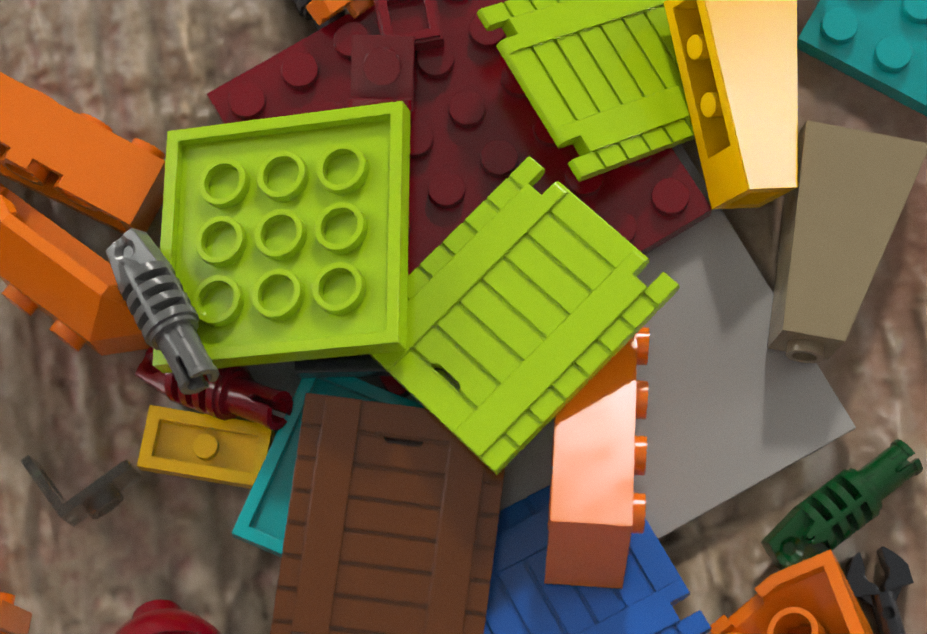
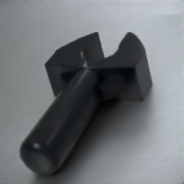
(884, 602)

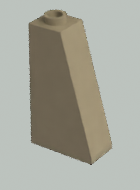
(836, 233)

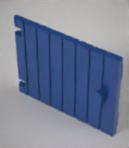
(526, 605)

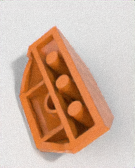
(63, 280)

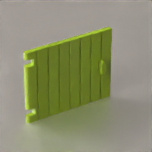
(596, 76)
(520, 314)

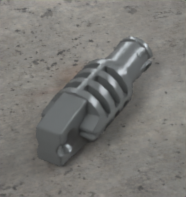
(161, 308)

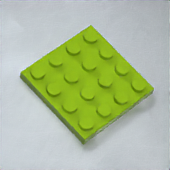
(292, 233)

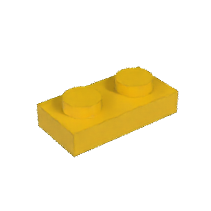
(203, 447)

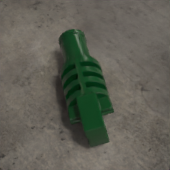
(840, 507)

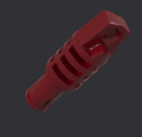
(225, 398)

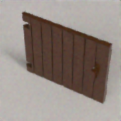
(387, 528)

